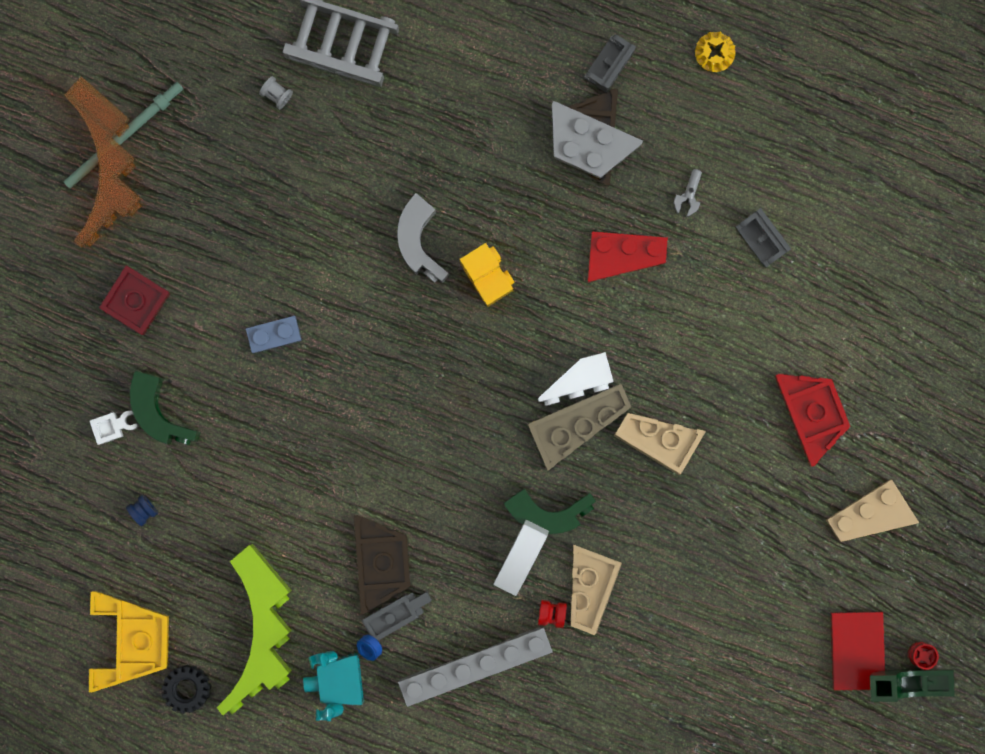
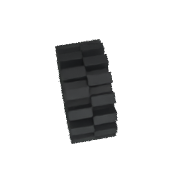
(172, 696)

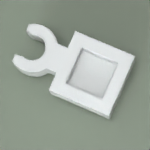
(110, 427)

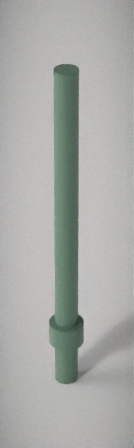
(160, 102)

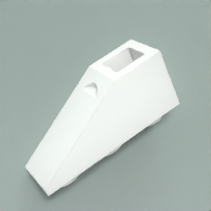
(584, 375)

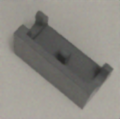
(610, 63)
(763, 237)

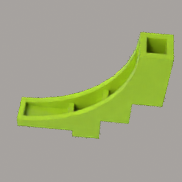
(264, 664)

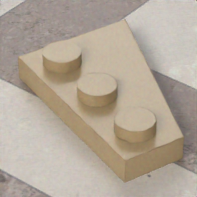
(660, 441)
(873, 513)
(592, 586)

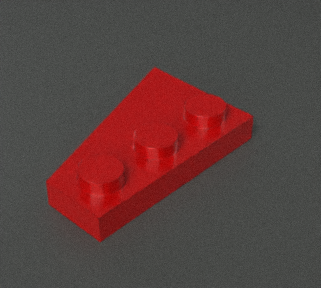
(623, 253)

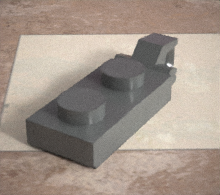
(396, 615)

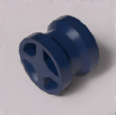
(142, 510)

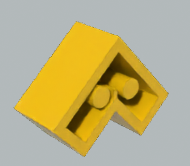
(485, 274)

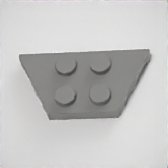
(588, 142)

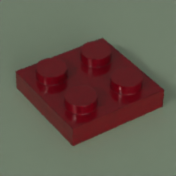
(134, 300)

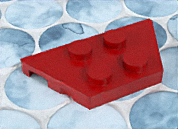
(814, 413)

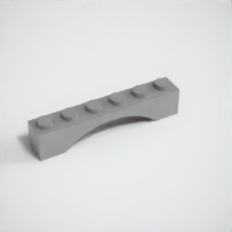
(475, 666)

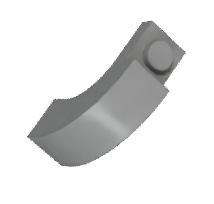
(410, 227)

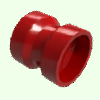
(546, 614)
(927, 658)

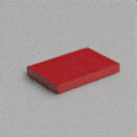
(856, 648)

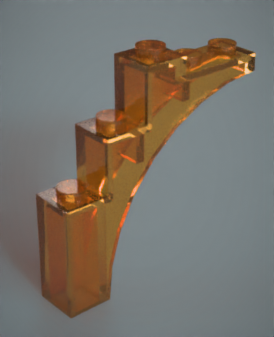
(114, 160)

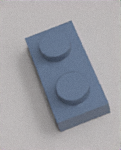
(273, 334)

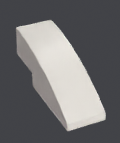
(521, 557)

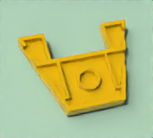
(140, 641)

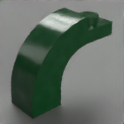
(146, 410)
(523, 508)
(913, 682)

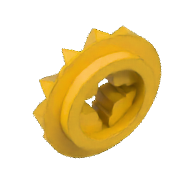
(715, 63)

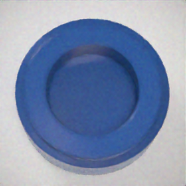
(369, 647)

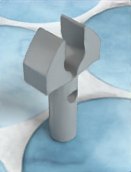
(689, 194)

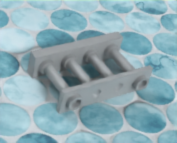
(346, 66)

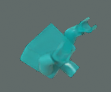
(337, 683)

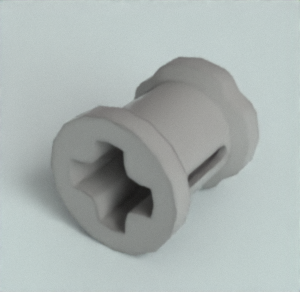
(275, 92)

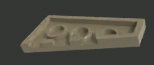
(572, 426)

